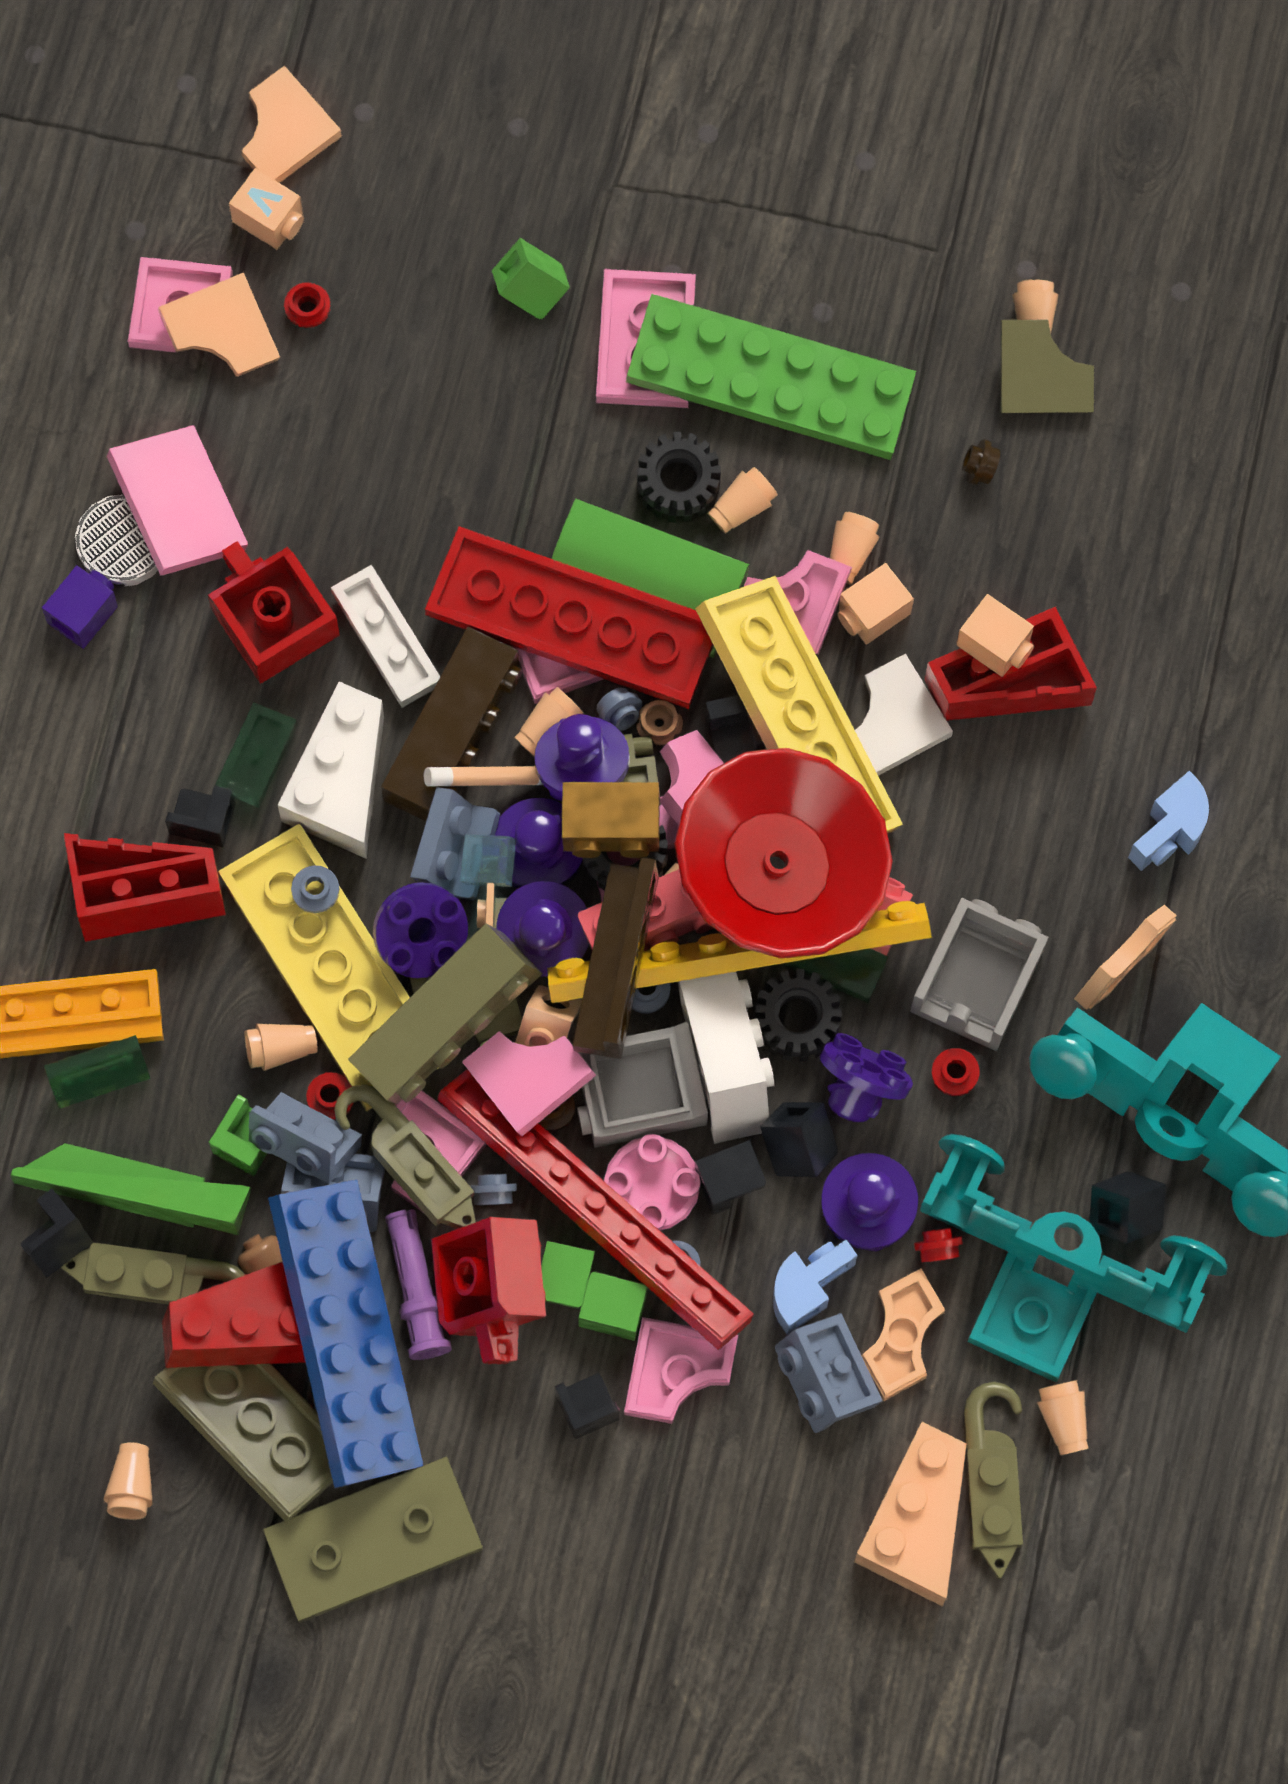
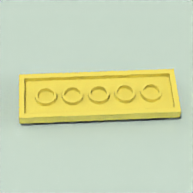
(786, 683)
(322, 955)

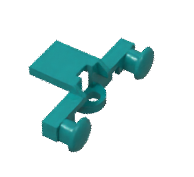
(1100, 1062)
(1031, 1315)

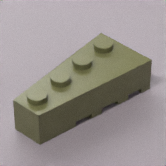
(444, 1014)

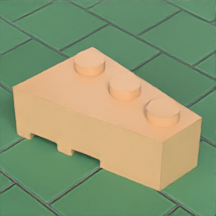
(918, 1517)

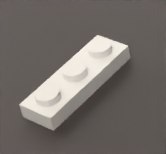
(386, 635)

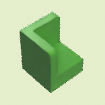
(530, 279)
(231, 1139)
(566, 1274)
(612, 1306)

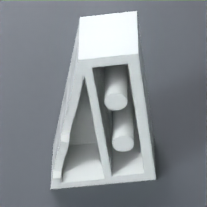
(338, 771)
(728, 1054)

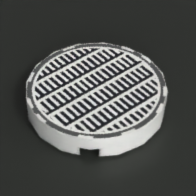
(113, 543)

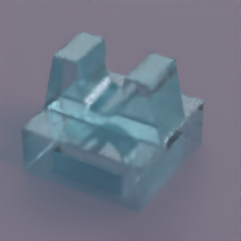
(488, 860)

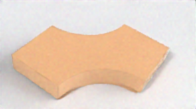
(1126, 957)
(908, 1312)

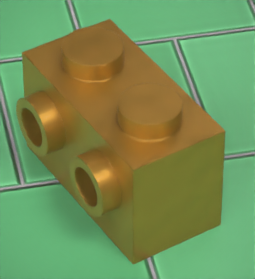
(610, 818)

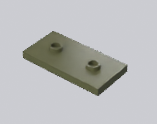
(256, 1427)
(373, 1539)

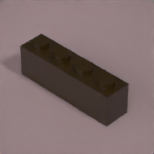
(453, 719)

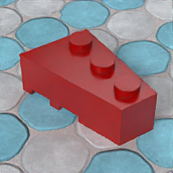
(1047, 680)
(140, 886)
(234, 1324)

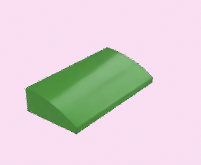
(645, 557)

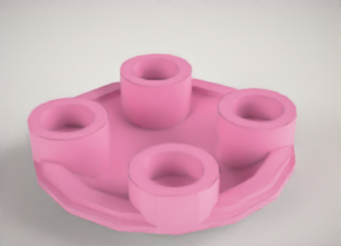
(655, 1179)

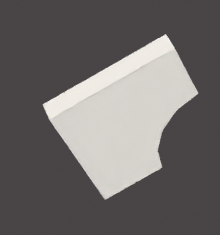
(900, 716)

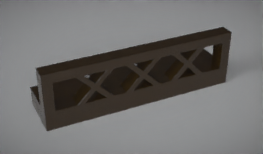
(616, 959)

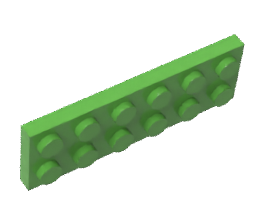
(770, 376)

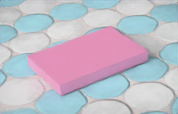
(622, 315)
(176, 499)

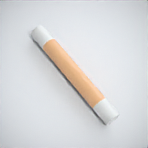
(481, 776)

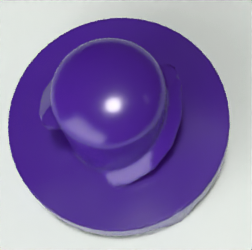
(581, 751)
(539, 844)
(544, 923)
(419, 929)
(862, 1078)
(869, 1201)

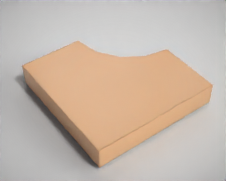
(289, 127)
(222, 322)

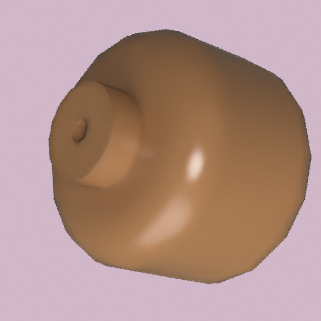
(259, 1253)

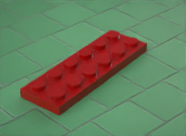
(571, 617)

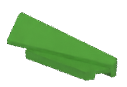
(136, 1188)

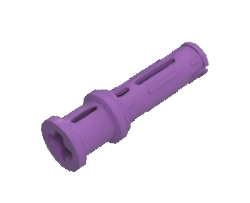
(419, 1304)

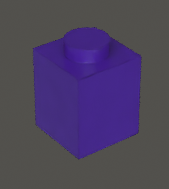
(81, 605)

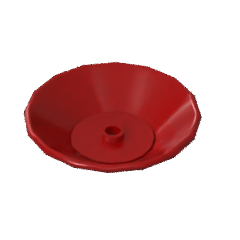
(790, 810)

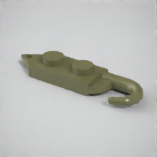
(412, 1160)
(144, 1273)
(992, 1480)

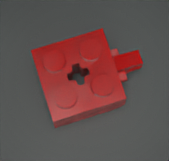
(267, 585)
(490, 1283)

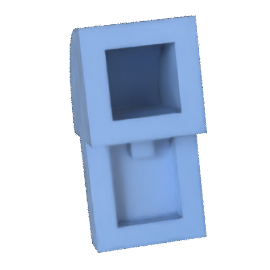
(1180, 818)
(799, 1288)

